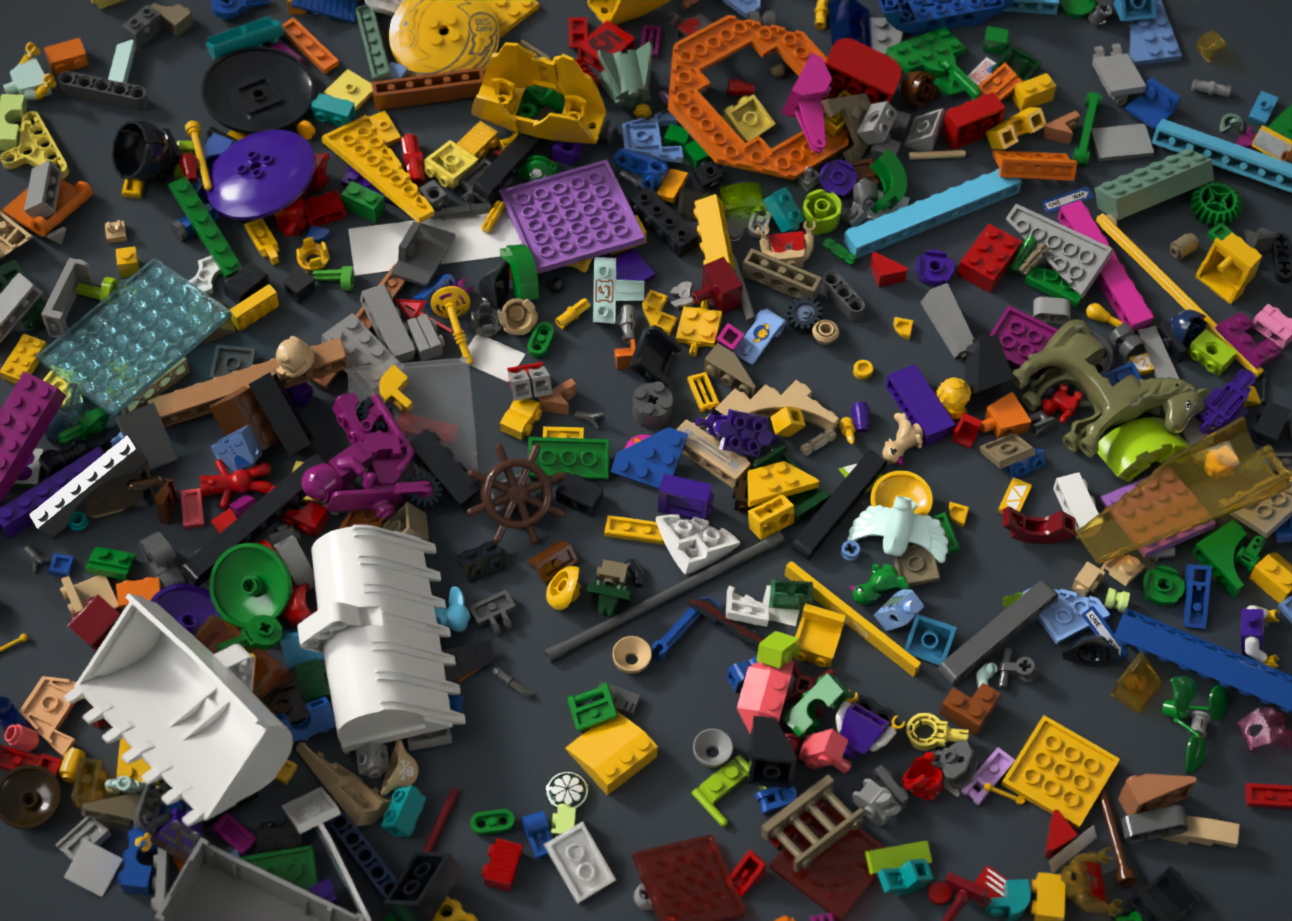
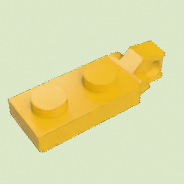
(263, 239)

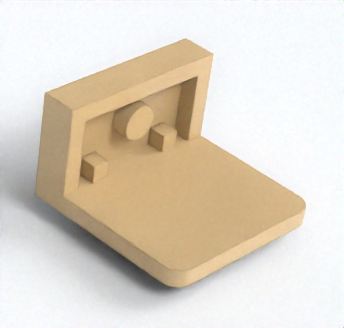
(83, 591)

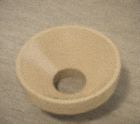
(631, 646)

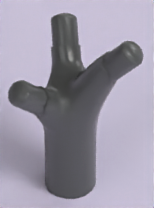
(591, 417)
(35, 557)

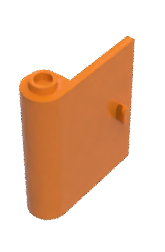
(69, 199)

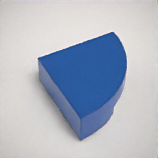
(318, 233)

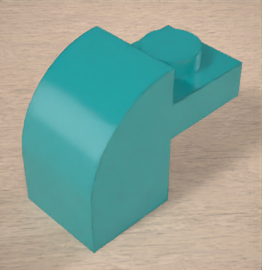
(907, 878)
(1013, 903)

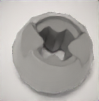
(639, 899)

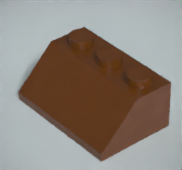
(243, 409)

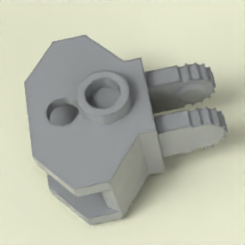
(876, 802)

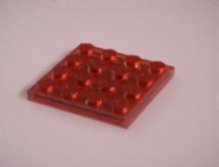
(838, 873)
(688, 881)

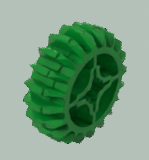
(1215, 208)

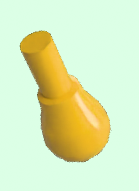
(1098, 313)

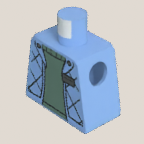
(902, 605)

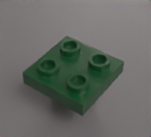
(1020, 62)
(609, 596)

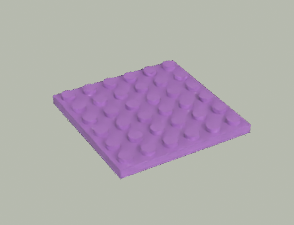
(572, 216)

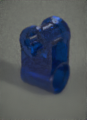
(11, 715)

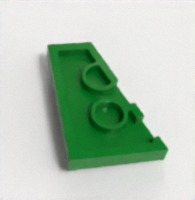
(1052, 284)

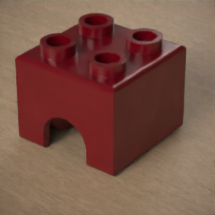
(94, 621)

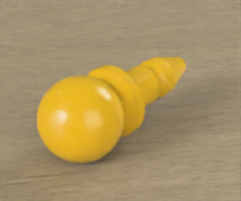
(847, 428)

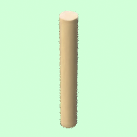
(937, 155)

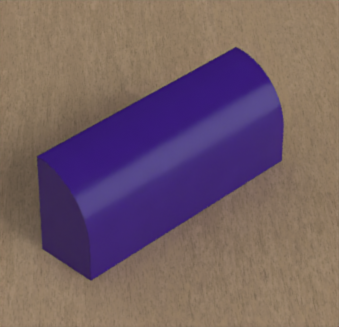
(919, 403)

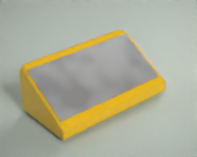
(1271, 142)

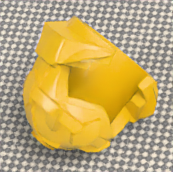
(954, 395)

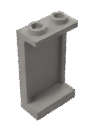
(64, 296)

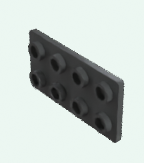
(421, 253)

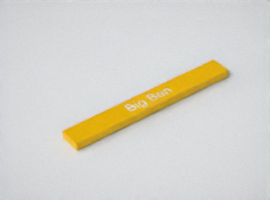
(856, 621)

